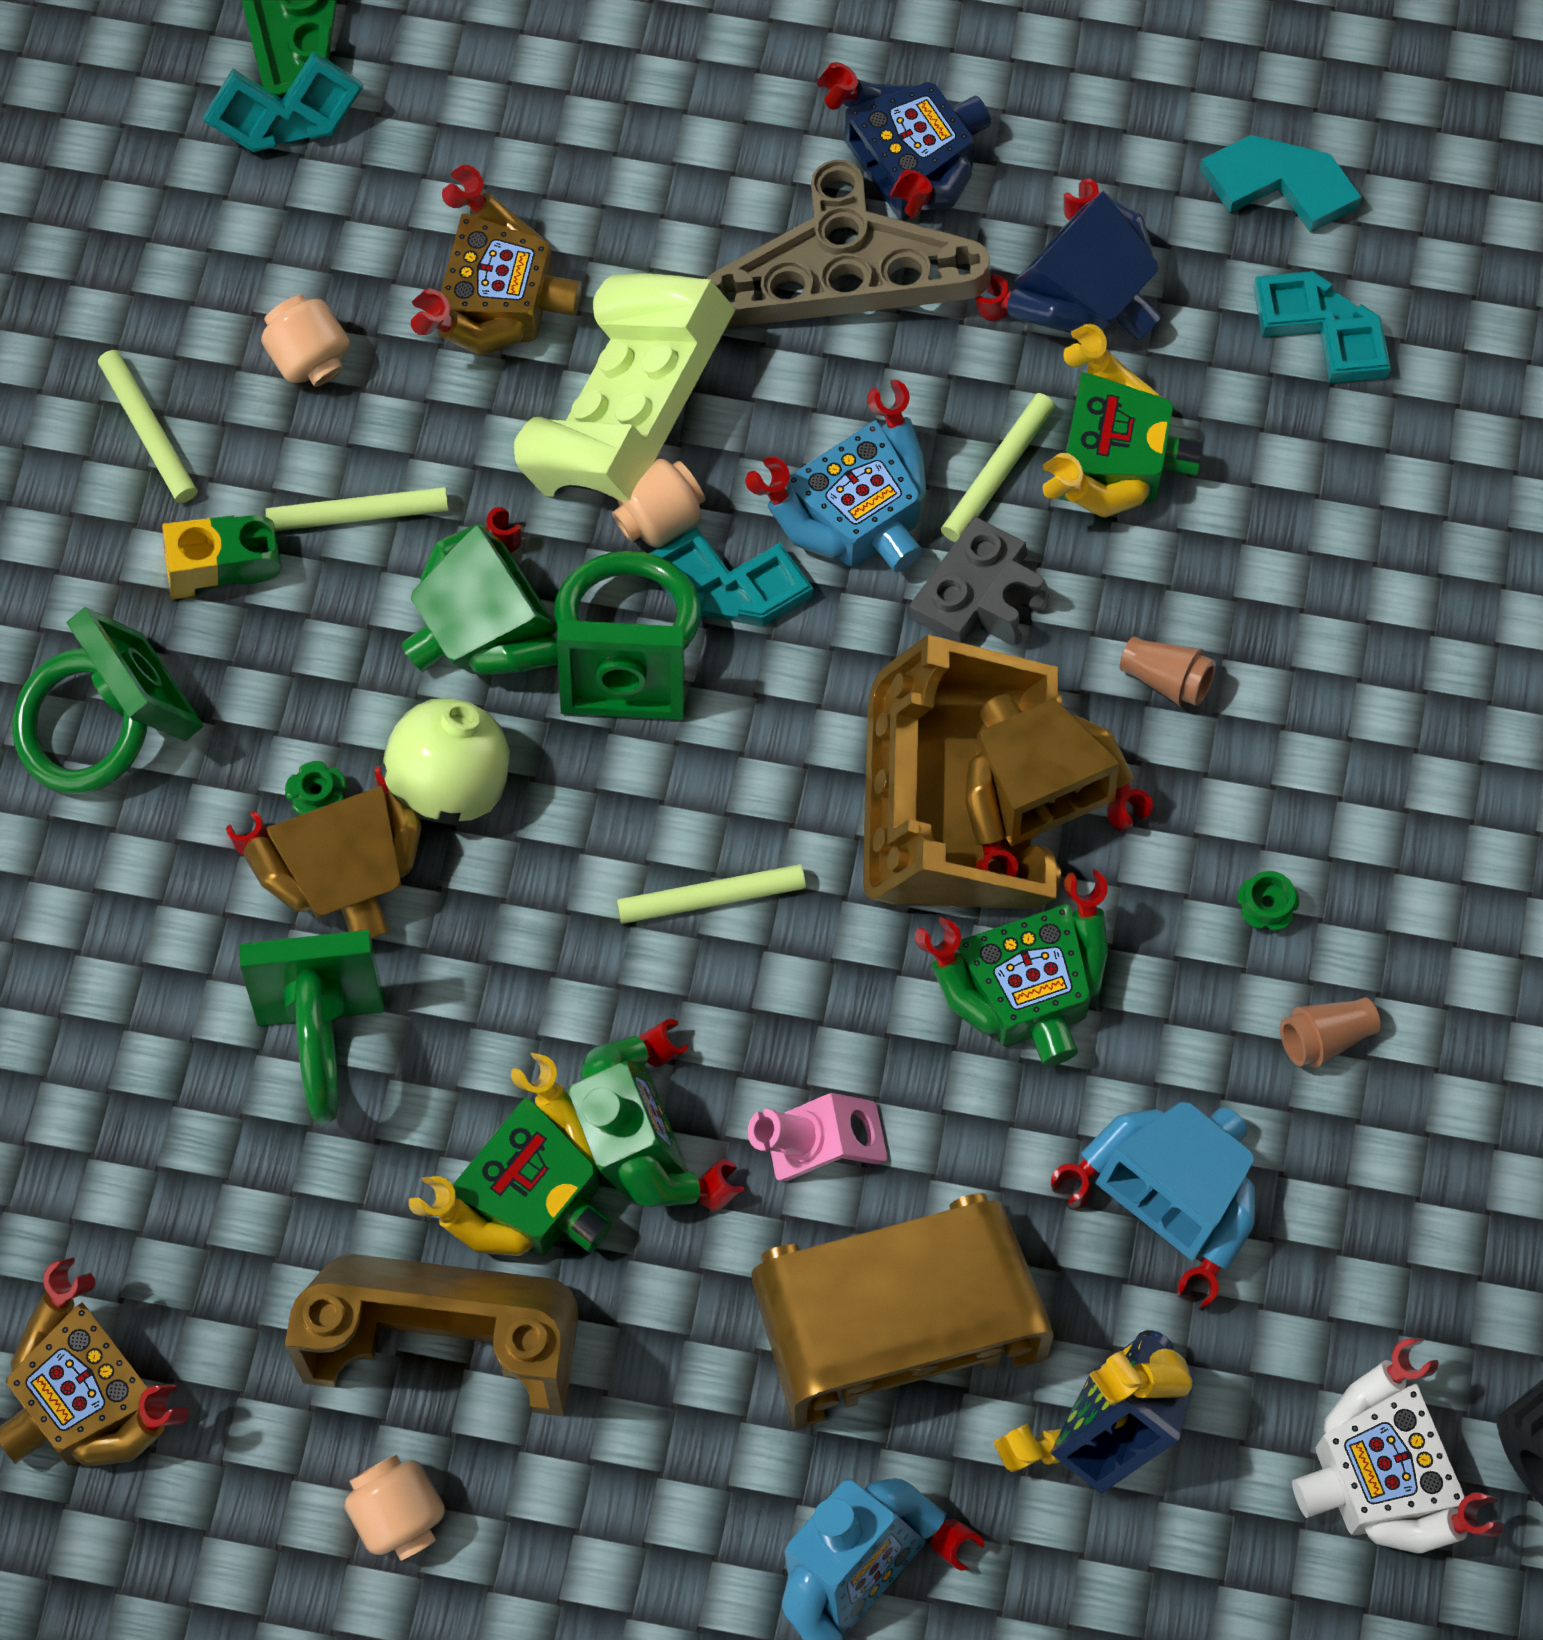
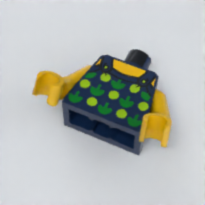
(1120, 1420)

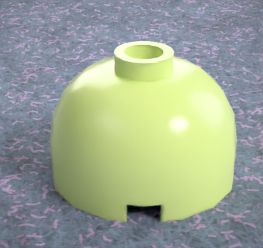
(447, 759)

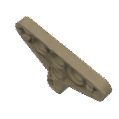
(876, 253)

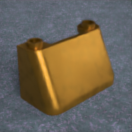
(917, 759)
(356, 1294)
(899, 1306)

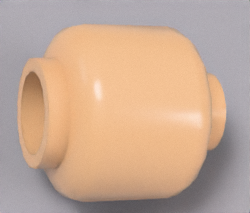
(305, 340)
(661, 505)
(394, 1507)

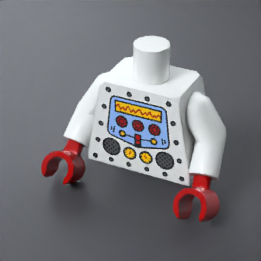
(1390, 1465)

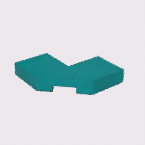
(308, 110)
(1304, 176)
(1307, 304)
(748, 594)

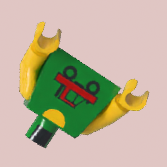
(1115, 435)
(526, 1180)

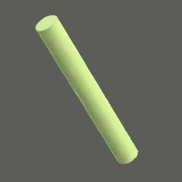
(147, 426)
(998, 466)
(358, 509)
(711, 894)

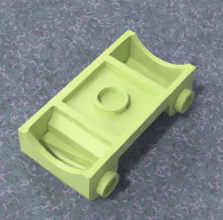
(657, 349)

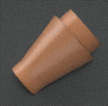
(1170, 669)
(1325, 1030)

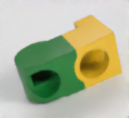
(219, 552)

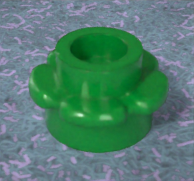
(311, 774)
(1268, 885)

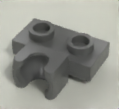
(980, 584)

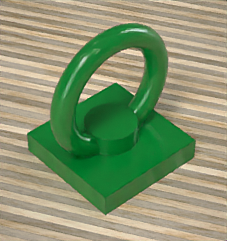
(623, 665)
(129, 681)
(311, 984)

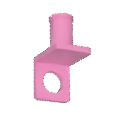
(817, 1135)

